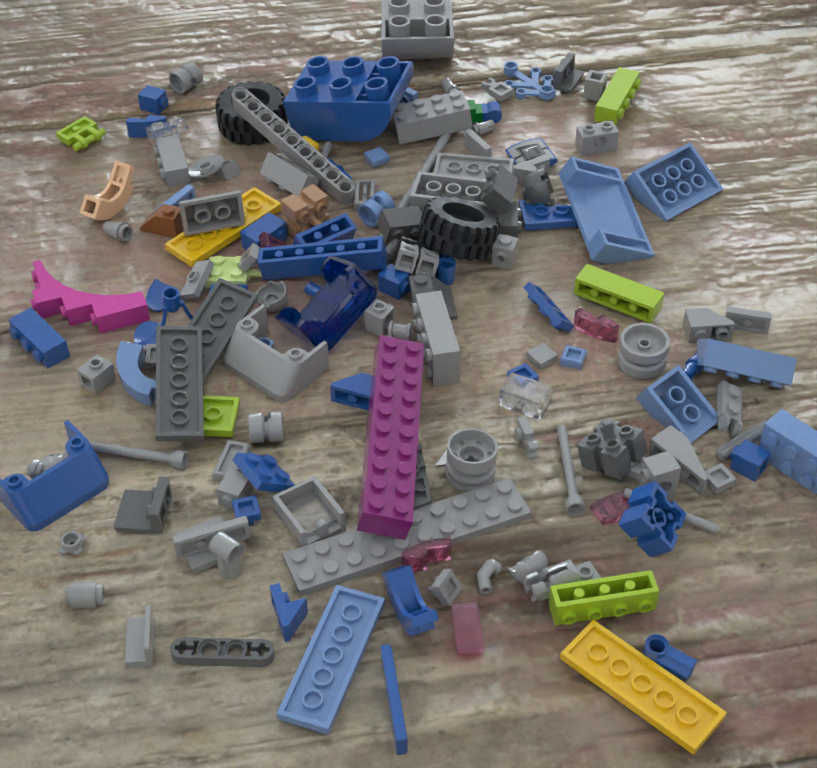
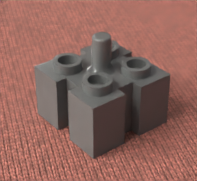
(612, 448)

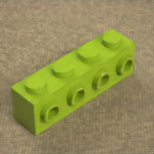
(617, 95)
(619, 293)
(603, 597)

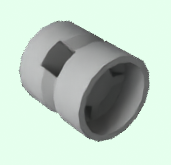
(185, 77)
(266, 427)

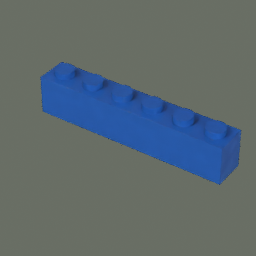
(307, 258)

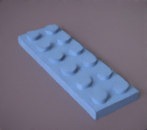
(331, 660)

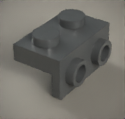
(565, 75)

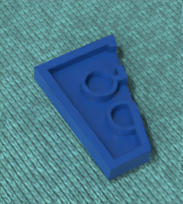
(546, 217)

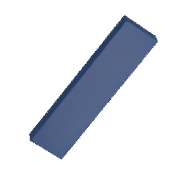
(394, 700)

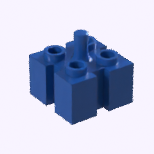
(652, 519)

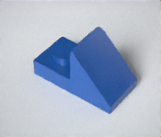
(288, 613)

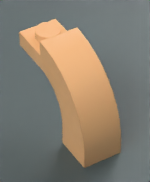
(114, 195)

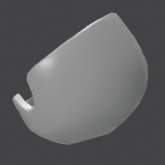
(273, 296)
(528, 565)

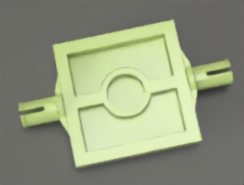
(228, 270)

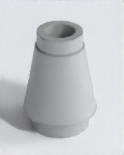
(119, 230)

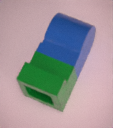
(485, 112)

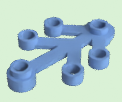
(545, 92)

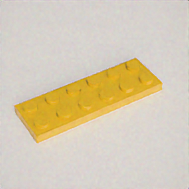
(203, 245)
(643, 686)

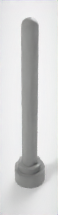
(177, 458)
(575, 503)

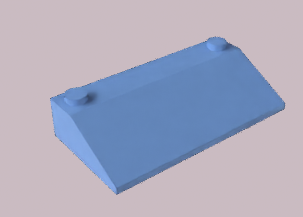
(604, 212)

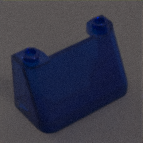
(334, 306)

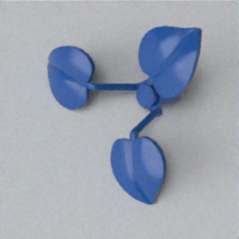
(159, 298)

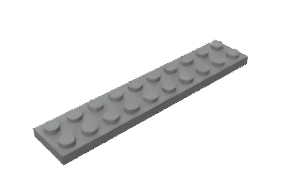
(361, 553)

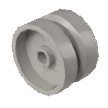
(643, 350)

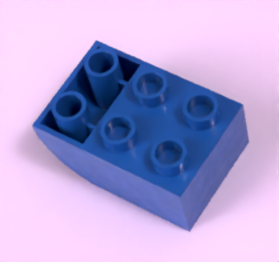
(346, 97)

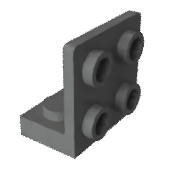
(145, 509)

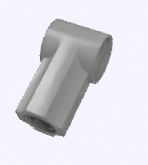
(228, 555)

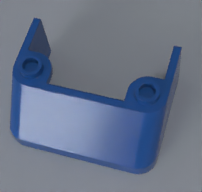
(57, 489)

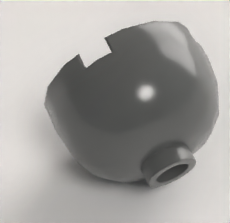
(538, 188)

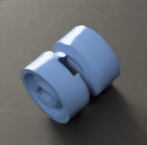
(371, 209)

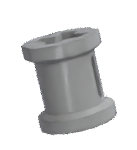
(400, 331)

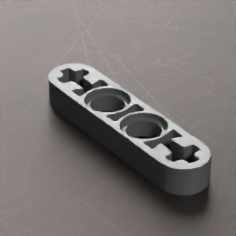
(222, 656)

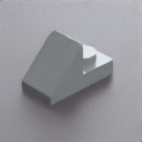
(524, 169)

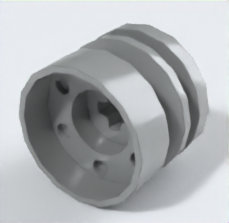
(471, 459)

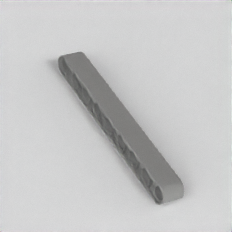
(293, 145)

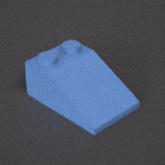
(678, 403)

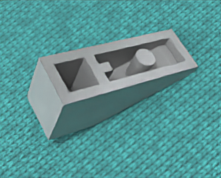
(683, 452)

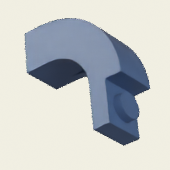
(129, 365)

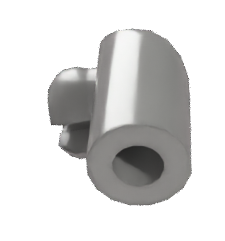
(485, 572)

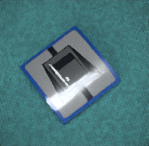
(530, 150)

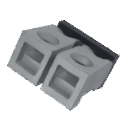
(416, 252)

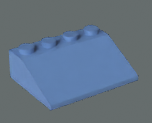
(673, 182)

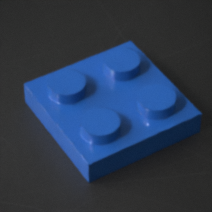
(263, 472)

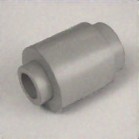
(85, 595)

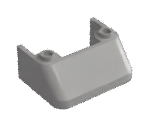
(267, 369)

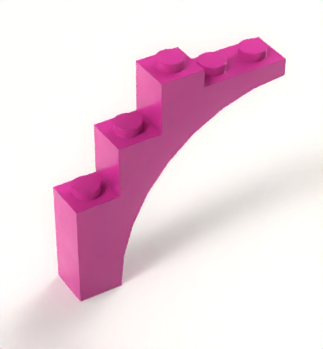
(105, 311)

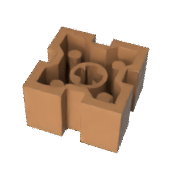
(305, 210)

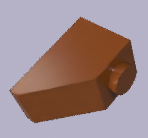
(163, 221)

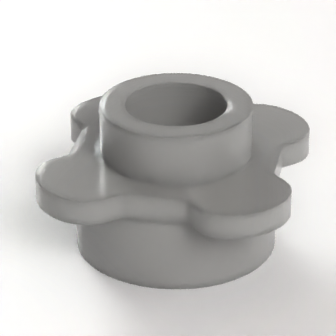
(72, 543)

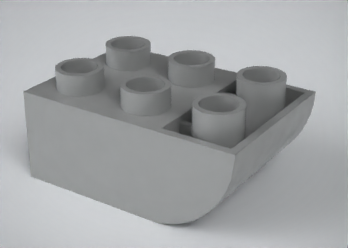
(417, 29)

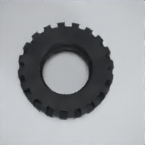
(234, 126)
(458, 228)

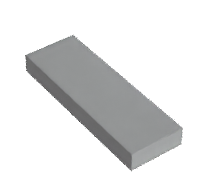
(200, 539)

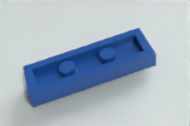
(548, 307)

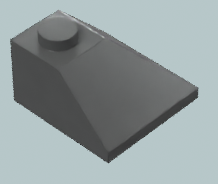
(428, 283)

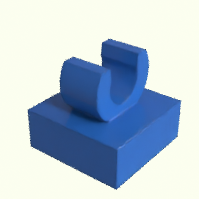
(247, 507)

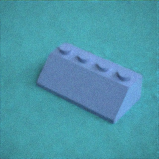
(745, 361)

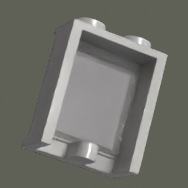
(309, 512)

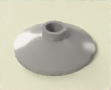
(206, 166)

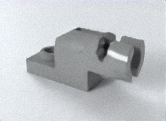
(558, 574)

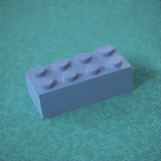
(792, 448)

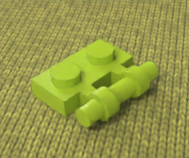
(77, 131)

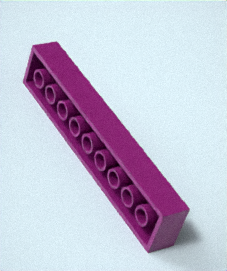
(391, 439)

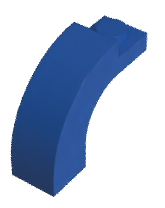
(407, 601)

